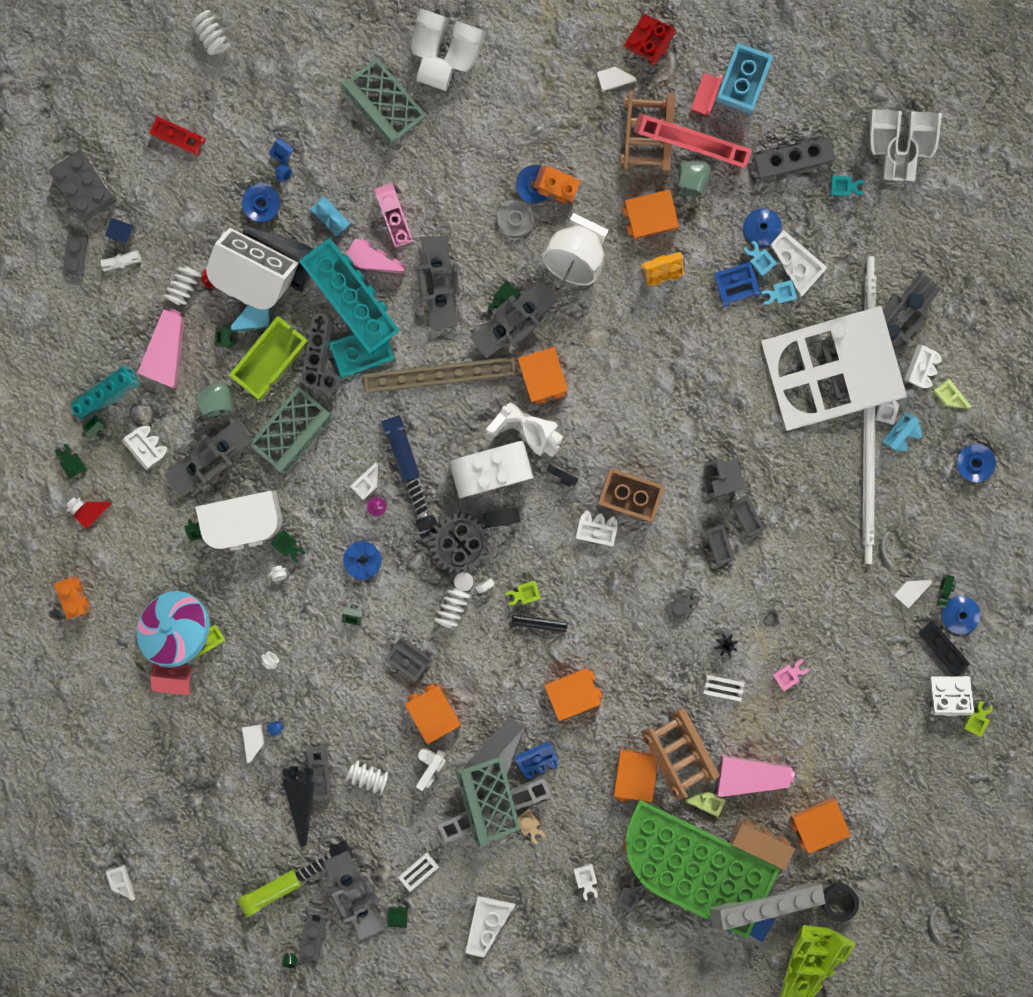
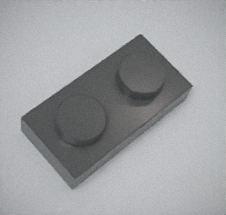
(75, 256)

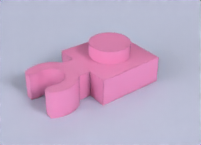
(787, 676)

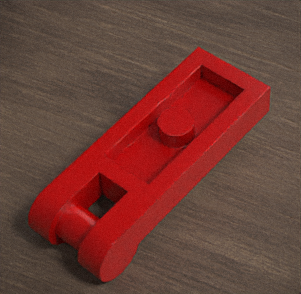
(176, 135)

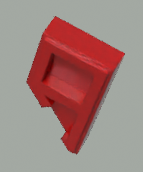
(91, 512)

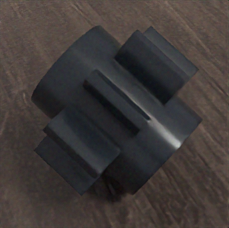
(721, 642)

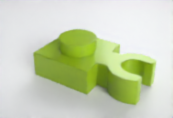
(526, 592)
(977, 722)

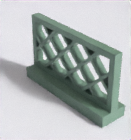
(368, 108)
(301, 443)
(472, 806)

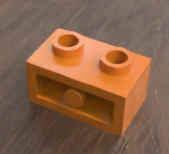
(556, 184)
(72, 597)

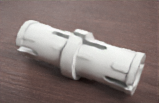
(120, 260)

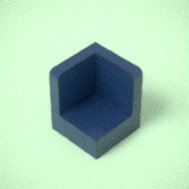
(119, 230)

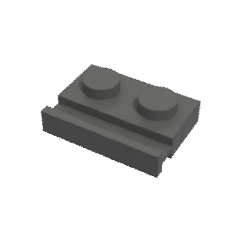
(408, 659)

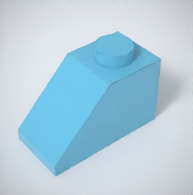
(252, 319)

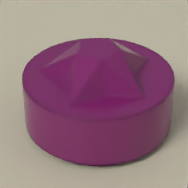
(376, 506)

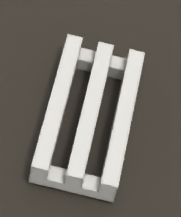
(717, 694)
(430, 861)

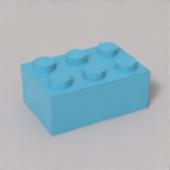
(744, 78)

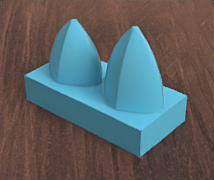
(330, 216)
(905, 427)

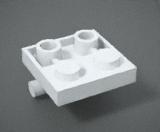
(951, 696)
(434, 762)

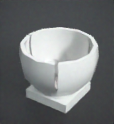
(577, 243)

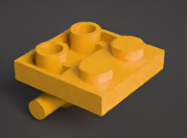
(663, 269)

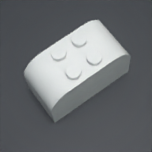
(249, 270)
(491, 469)
(240, 521)

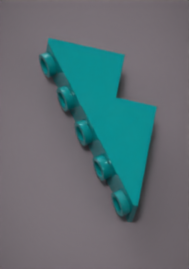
(105, 392)

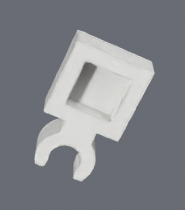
(586, 878)

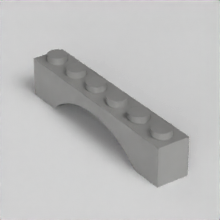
(522, 796)
(747, 912)

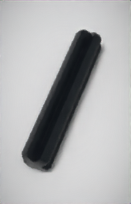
(539, 623)

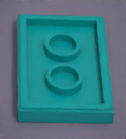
(354, 358)

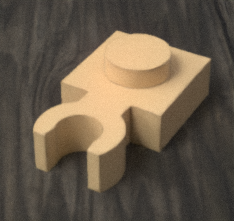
(529, 823)

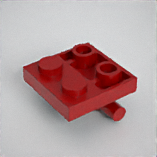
(650, 39)

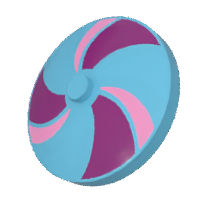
(173, 629)

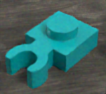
(844, 186)

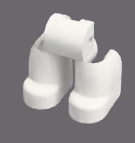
(426, 43)
(921, 142)

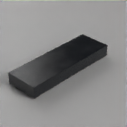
(943, 648)

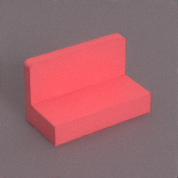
(706, 94)
(171, 679)

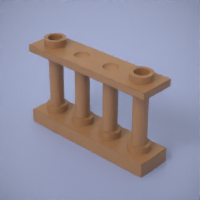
(663, 161)
(695, 746)

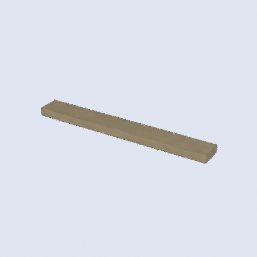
(439, 374)

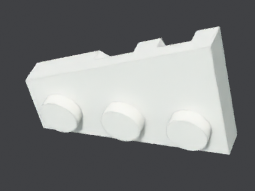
(797, 262)
(486, 923)

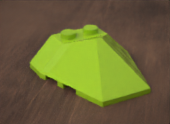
(813, 958)

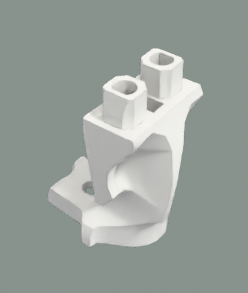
(535, 432)

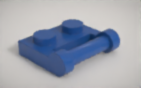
(736, 277)

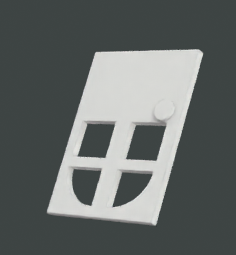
(864, 359)

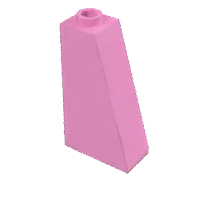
(164, 350)
(751, 776)

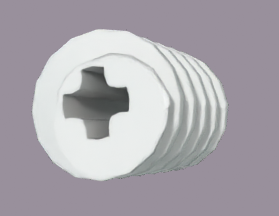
(208, 34)
(182, 285)
(452, 607)
(367, 777)

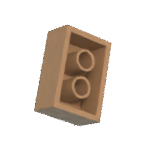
(631, 495)
(761, 843)

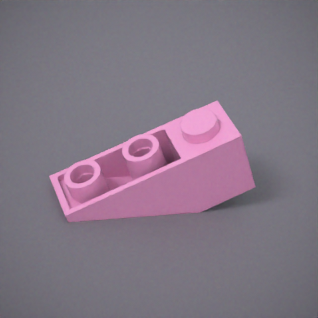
(393, 214)
(371, 260)

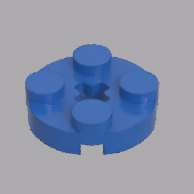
(354, 552)

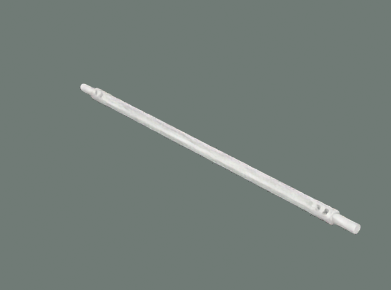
(869, 437)

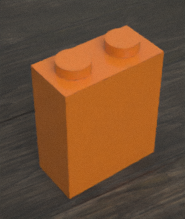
(650, 215)
(543, 375)
(573, 693)
(432, 713)
(635, 776)
(819, 826)

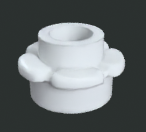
(74, 505)
(278, 573)
(269, 660)

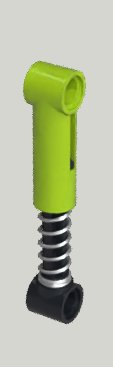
(288, 882)

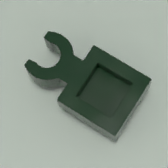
(503, 294)
(72, 463)
(286, 544)
(947, 586)

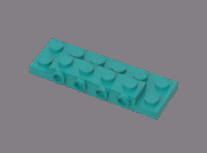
(350, 295)

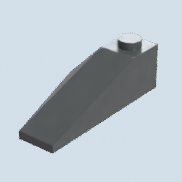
(503, 744)

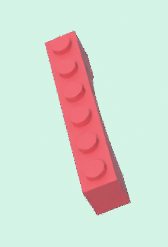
(692, 140)

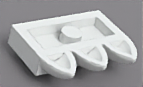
(922, 366)
(143, 447)
(597, 530)

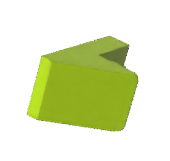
(214, 638)

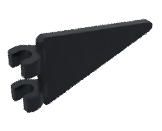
(300, 798)

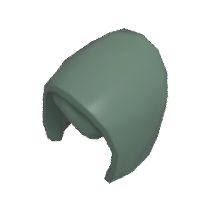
(693, 178)
(215, 399)

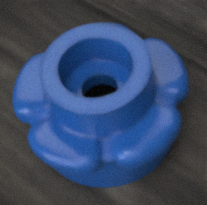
(283, 172)
(274, 728)

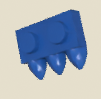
(537, 759)

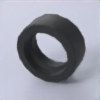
(501, 517)
(854, 902)

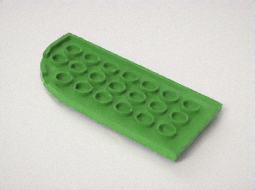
(693, 864)

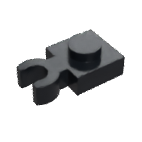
(566, 478)

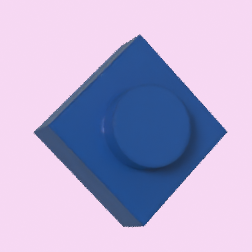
(281, 151)

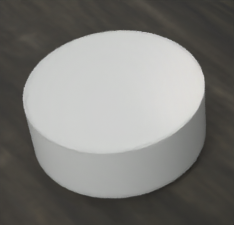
(463, 581)
(485, 585)

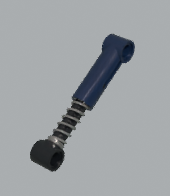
(409, 472)

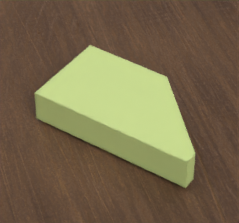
(950, 395)
(707, 802)

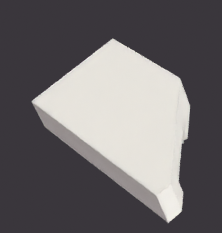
(614, 78)
(887, 412)
(366, 482)
(911, 591)
(253, 740)
(120, 882)

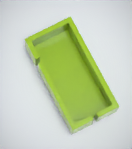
(269, 358)

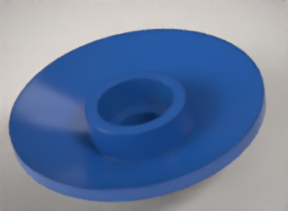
(523, 187)
(259, 193)
(755, 233)
(985, 459)
(951, 617)

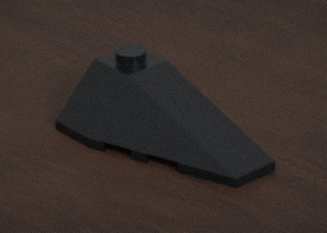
(287, 247)

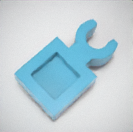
(761, 260)
(782, 293)

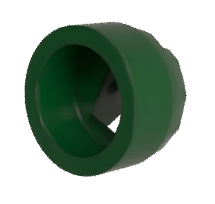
(289, 961)

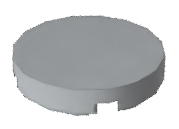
(515, 218)

